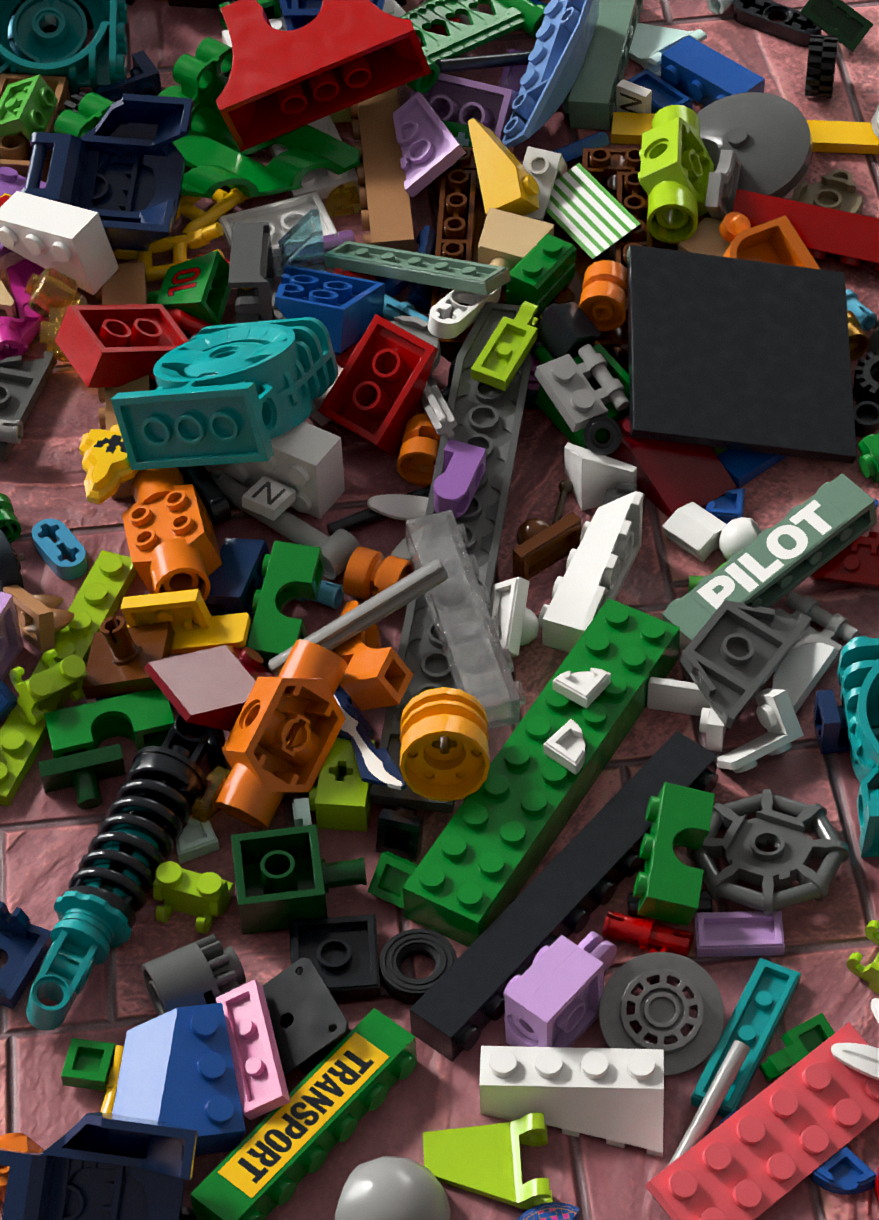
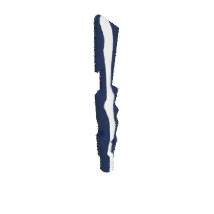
(373, 764)

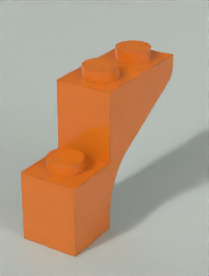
(374, 674)

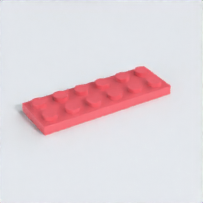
(772, 1140)

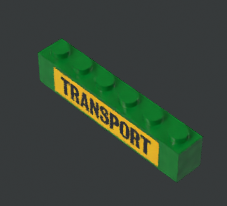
(300, 1134)

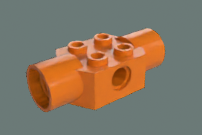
(170, 533)
(283, 734)

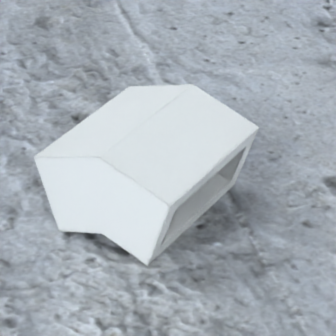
(694, 530)

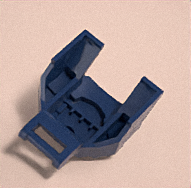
(120, 168)
(103, 1171)

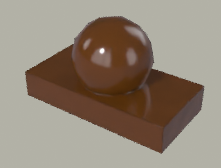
(544, 544)

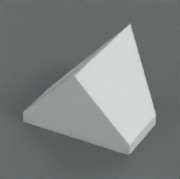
(594, 474)

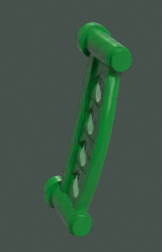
(462, 38)

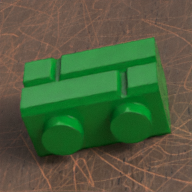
(542, 273)

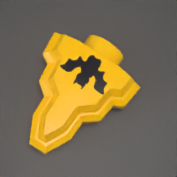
(105, 463)

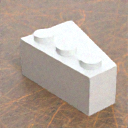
(58, 238)

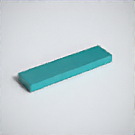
(754, 1024)

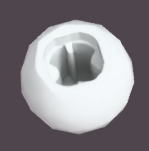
(738, 535)

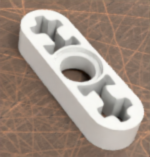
(462, 316)

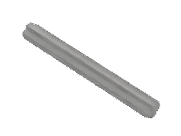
(438, 409)
(372, 610)

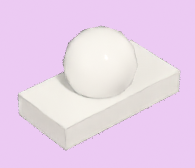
(517, 622)

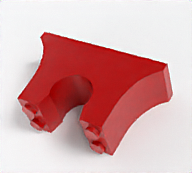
(312, 71)

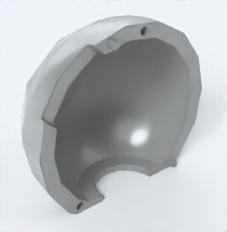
(392, 1191)

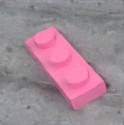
(254, 1050)

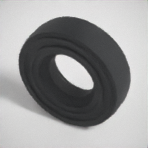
(408, 944)

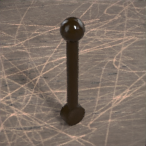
(565, 487)

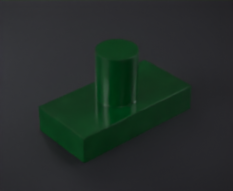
(837, 20)
(83, 773)

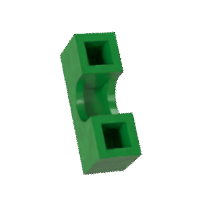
(289, 574)
(139, 716)
(667, 886)

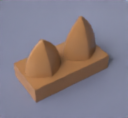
(39, 616)

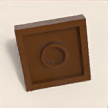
(121, 654)

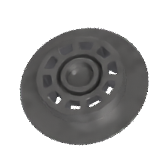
(663, 1009)

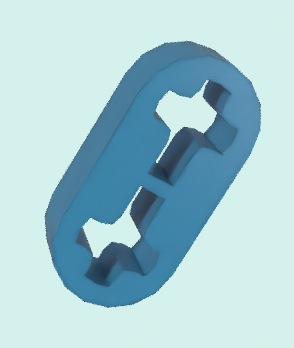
(53, 553)

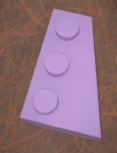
(425, 143)

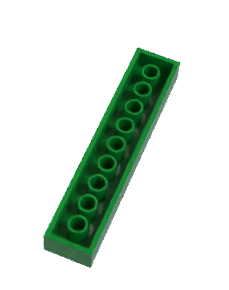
(529, 797)

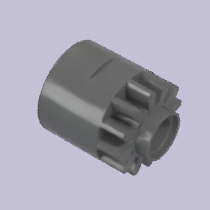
(192, 975)

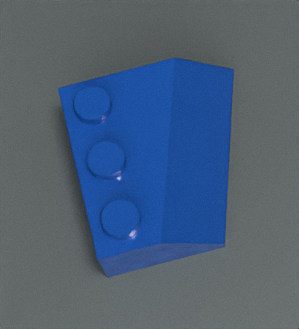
(337, 300)
(184, 1075)

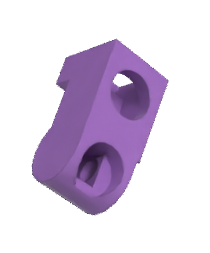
(463, 473)

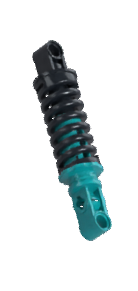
(119, 868)

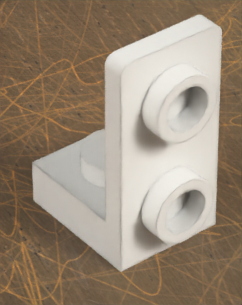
(545, 168)
(686, 698)
(783, 727)

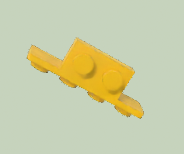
(190, 619)

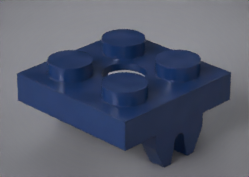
(25, 949)

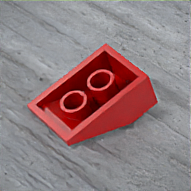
(117, 341)
(380, 385)

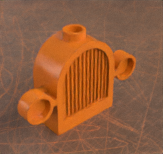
(768, 242)

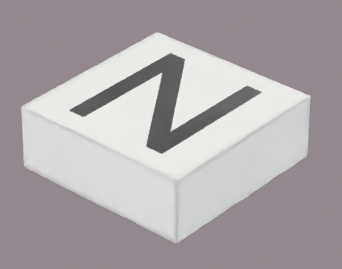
(632, 98)
(268, 498)

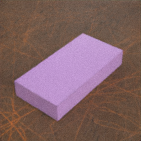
(739, 934)

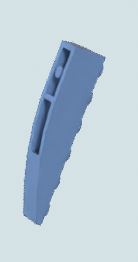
(552, 66)

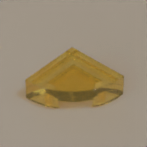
(343, 200)
(206, 808)

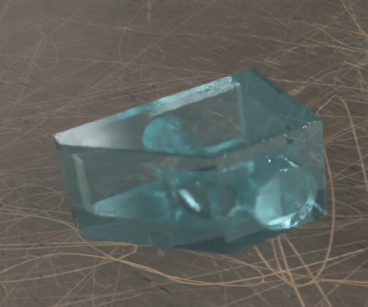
(302, 245)

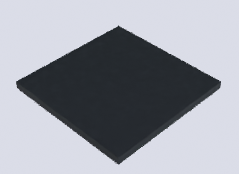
(739, 355)

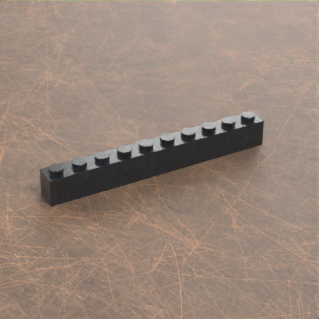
(555, 902)

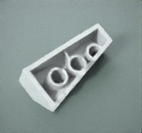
(593, 571)
(580, 1090)

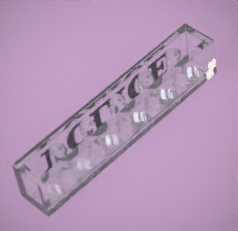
(463, 618)

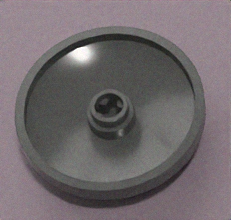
(765, 135)

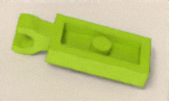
(507, 348)

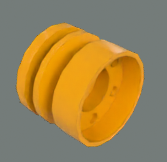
(444, 744)

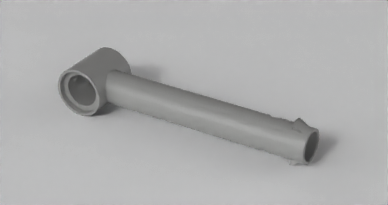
(335, 548)

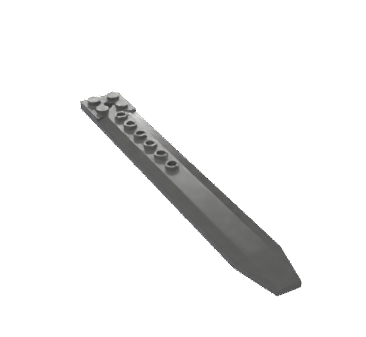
(493, 422)

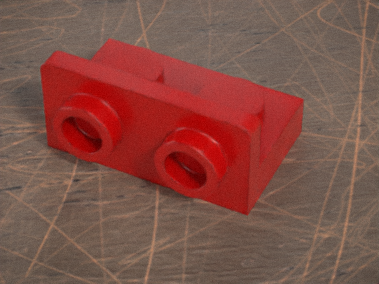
(854, 565)

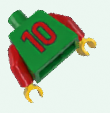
(195, 292)

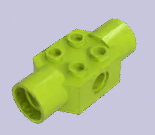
(674, 173)

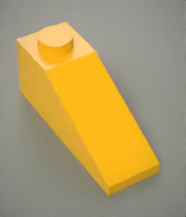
(501, 176)

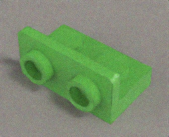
(26, 107)

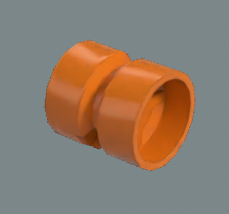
(605, 294)
(418, 451)
(371, 573)

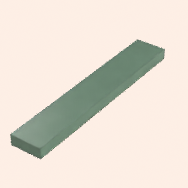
(418, 267)

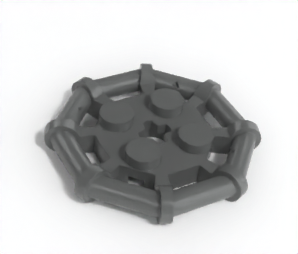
(779, 824)

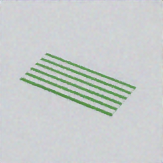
(588, 211)

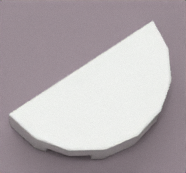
(803, 670)

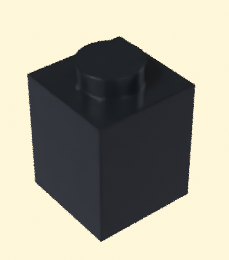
(565, 329)

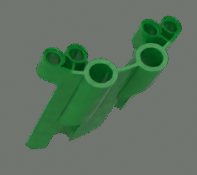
(210, 145)

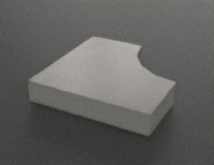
(723, 185)

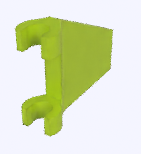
(490, 1160)

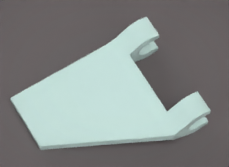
(653, 40)

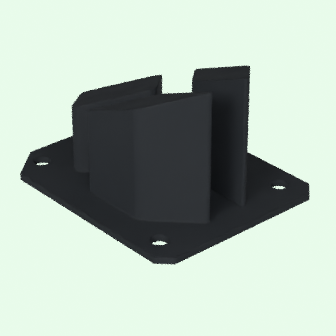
(309, 1011)

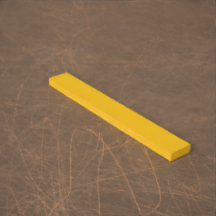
(826, 135)

